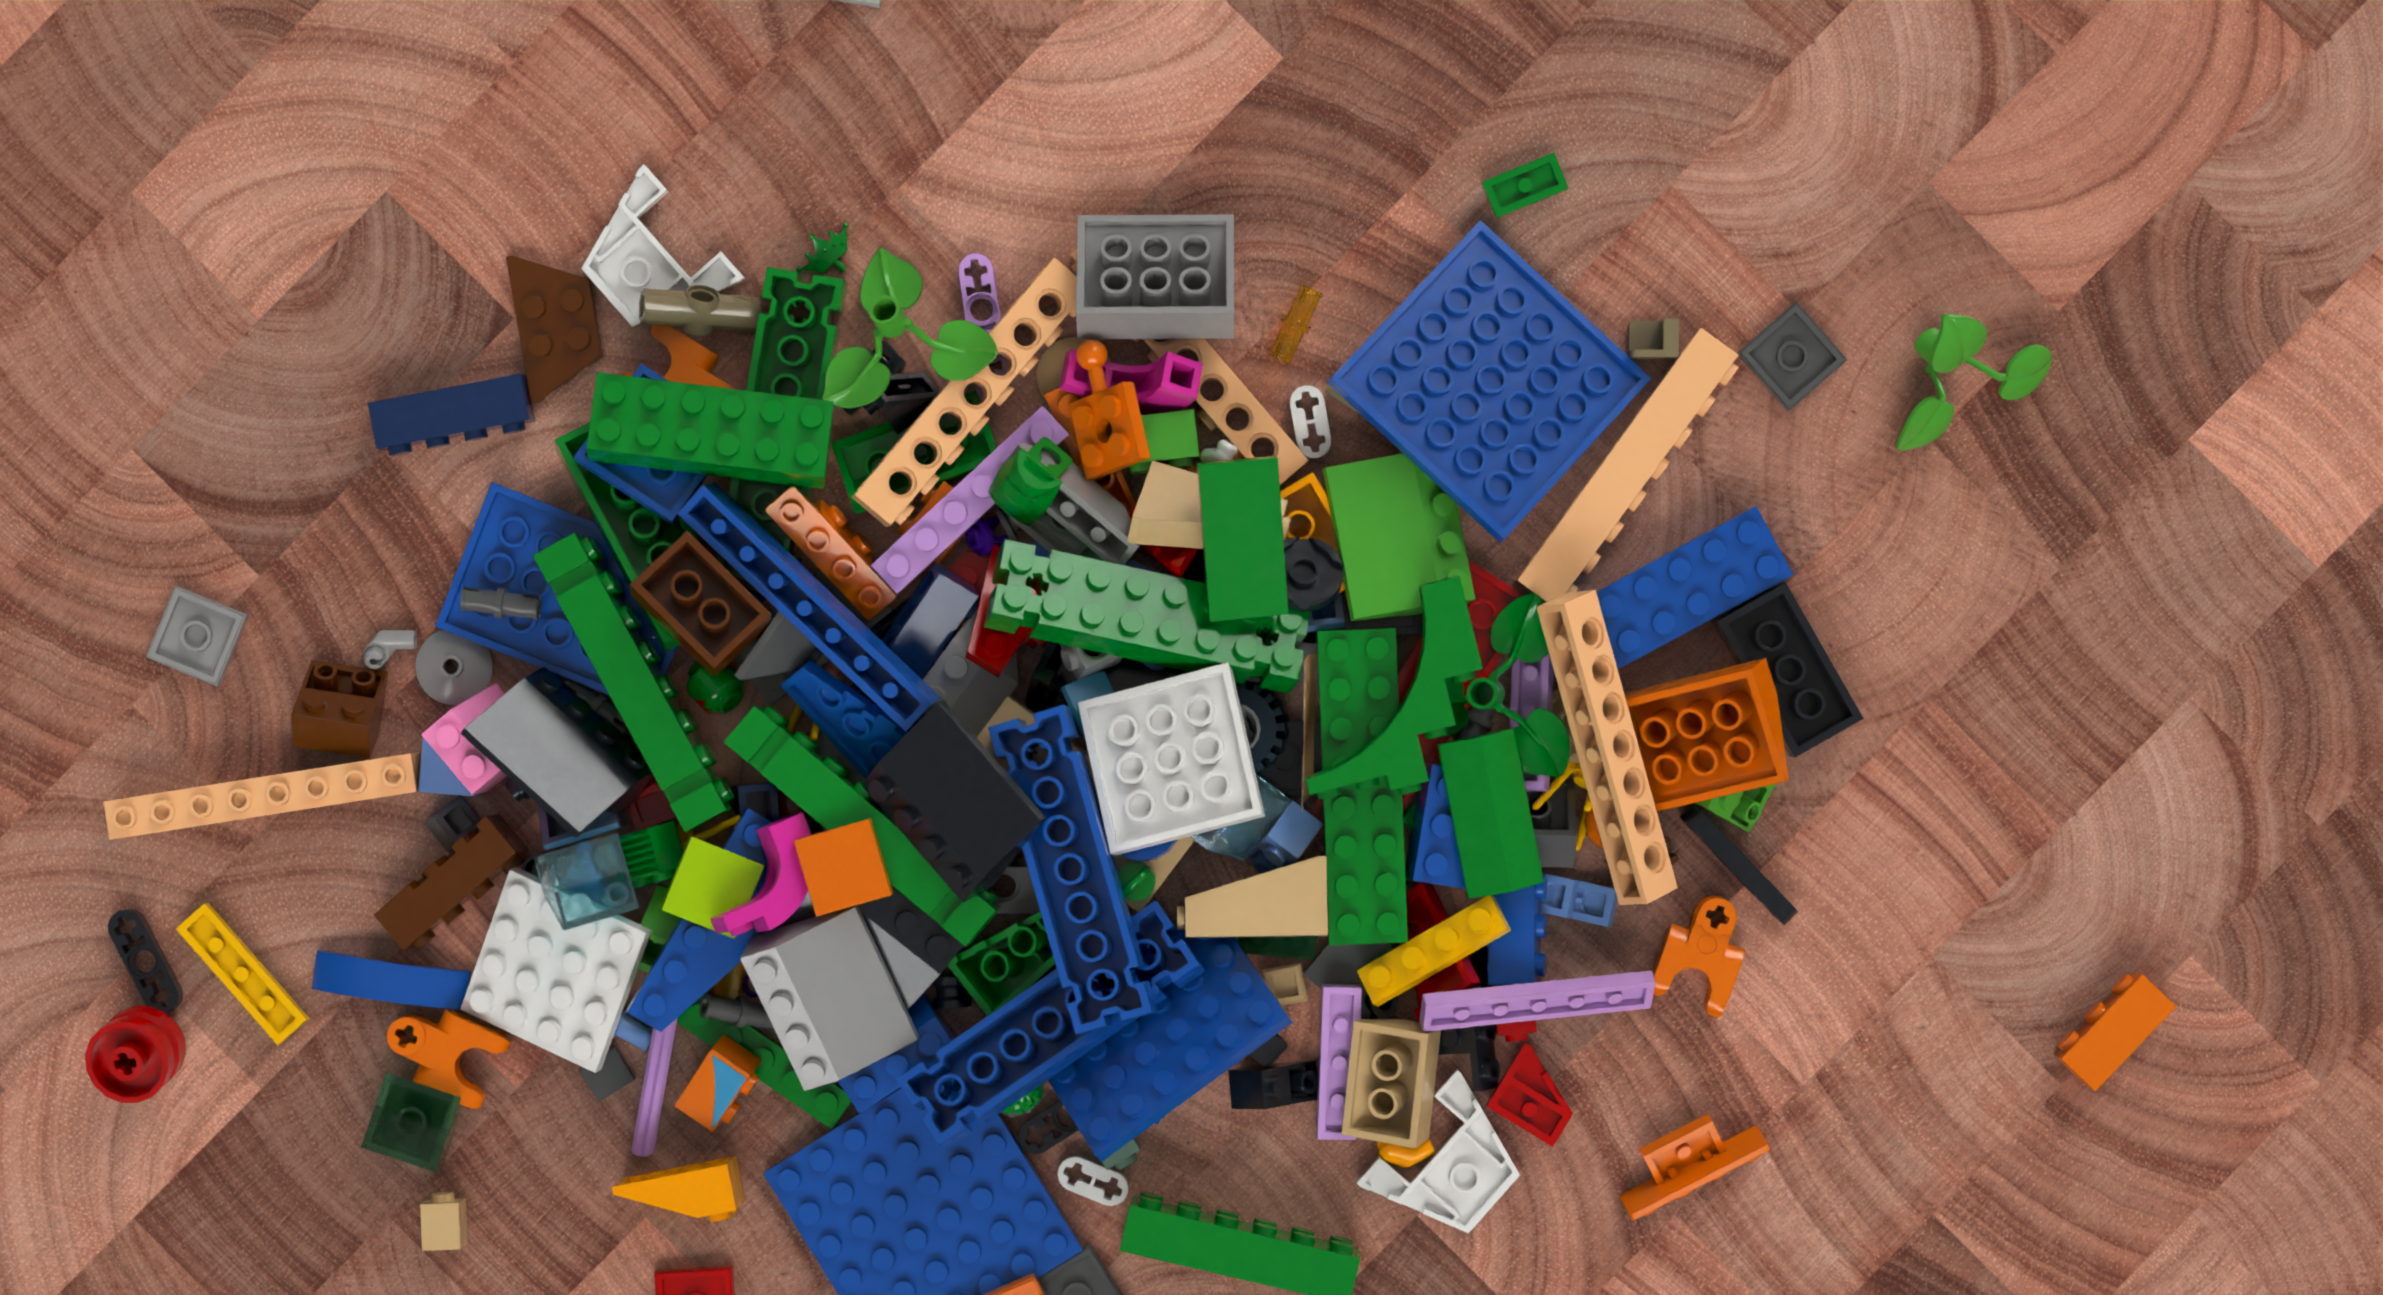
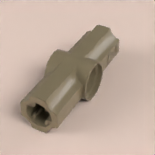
(699, 310)

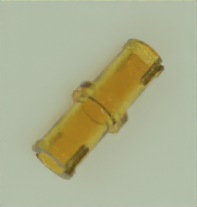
(1295, 324)

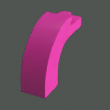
(1159, 386)
(784, 882)

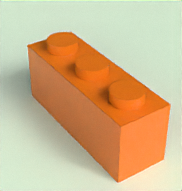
(2114, 1029)

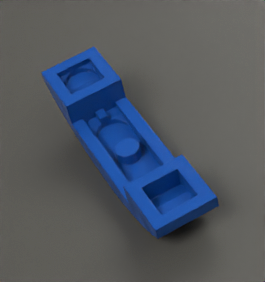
(390, 980)

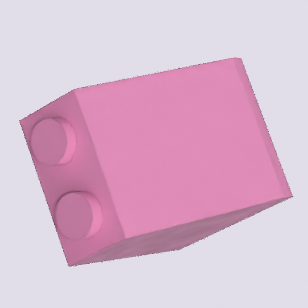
(462, 757)

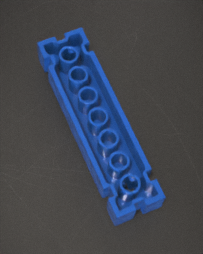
(1075, 872)
(1032, 1039)

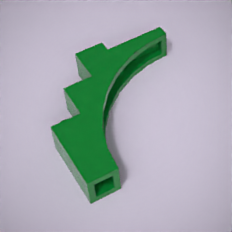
(1395, 752)

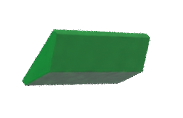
(863, 451)
(1490, 813)

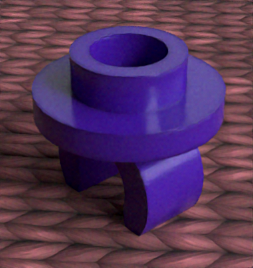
(980, 536)

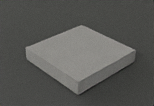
(197, 636)

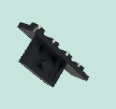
(1477, 1039)

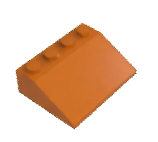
(1710, 734)

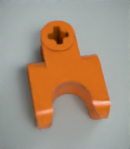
(689, 359)
(1705, 949)
(441, 1050)

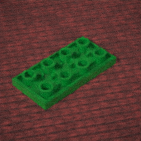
(1242, 538)

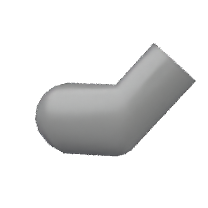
(385, 644)

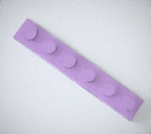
(959, 508)
(1536, 1001)

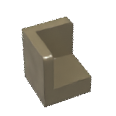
(1654, 339)

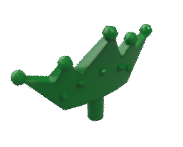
(827, 252)

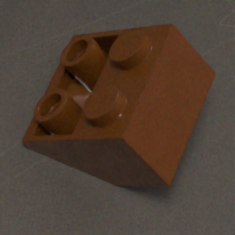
(339, 709)

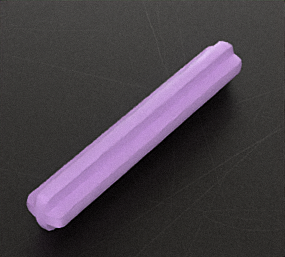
(653, 1090)

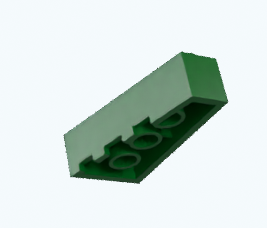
(1005, 963)

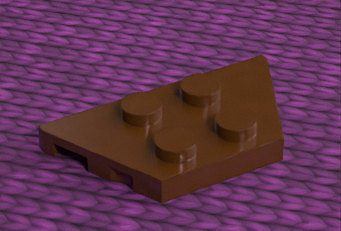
(554, 324)

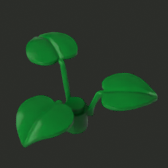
(1540, 738)

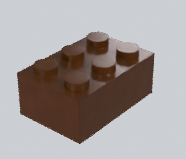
(700, 603)

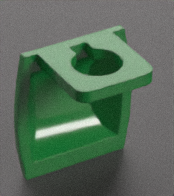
(1025, 485)

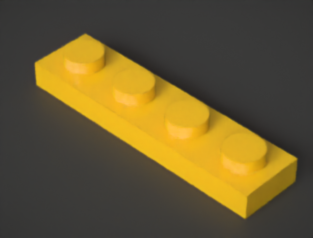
(1433, 950)
(242, 973)

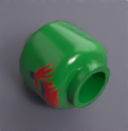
(715, 693)

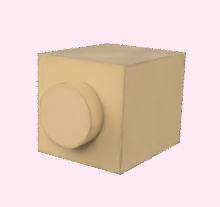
(443, 1222)

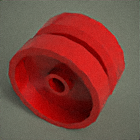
(135, 1054)

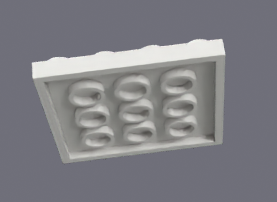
(1171, 759)
(551, 982)

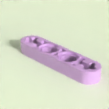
(986, 280)

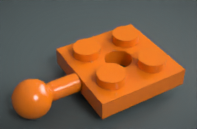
(1113, 405)

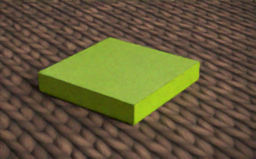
(710, 883)

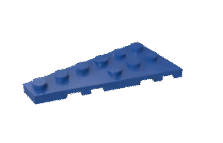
(844, 716)
(693, 954)

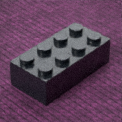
(1807, 685)

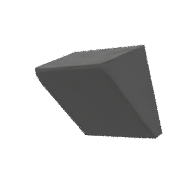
(453, 822)
(610, 1078)

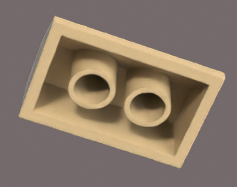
(1391, 1081)

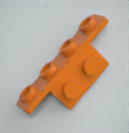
(833, 548)
(1689, 1160)

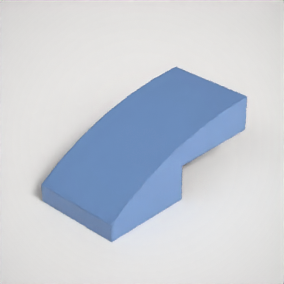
(1579, 900)

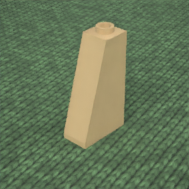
(1171, 510)
(1271, 904)

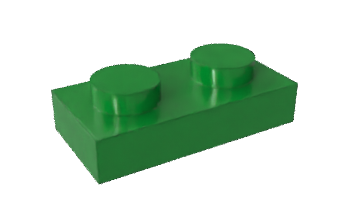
(1524, 185)

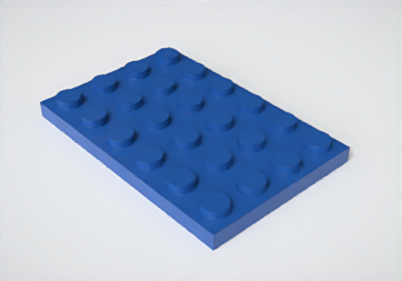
(501, 555)
(1172, 1052)

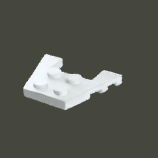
(633, 259)
(1462, 1175)

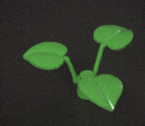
(886, 290)
(1946, 350)

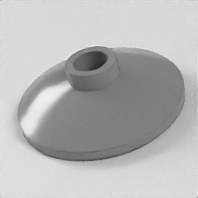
(473, 671)

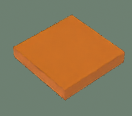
(843, 867)

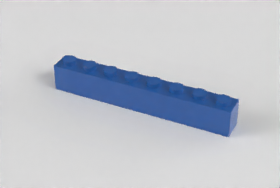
(809, 605)

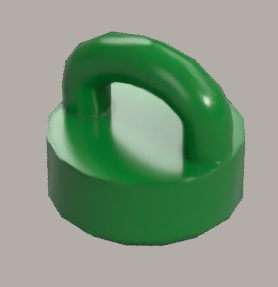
(1137, 880)

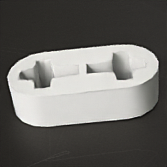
(1319, 419)
(1096, 1171)

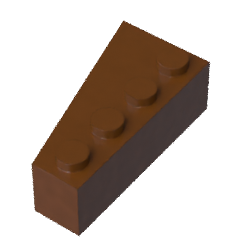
(452, 882)

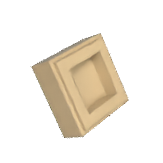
(1286, 983)

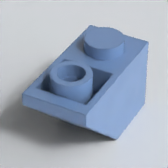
(1285, 839)

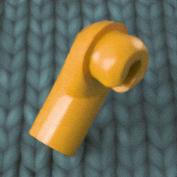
(1405, 1156)

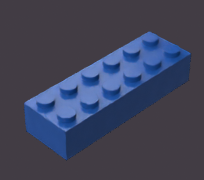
(1691, 585)

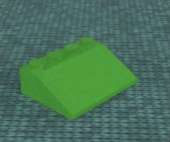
(1393, 535)

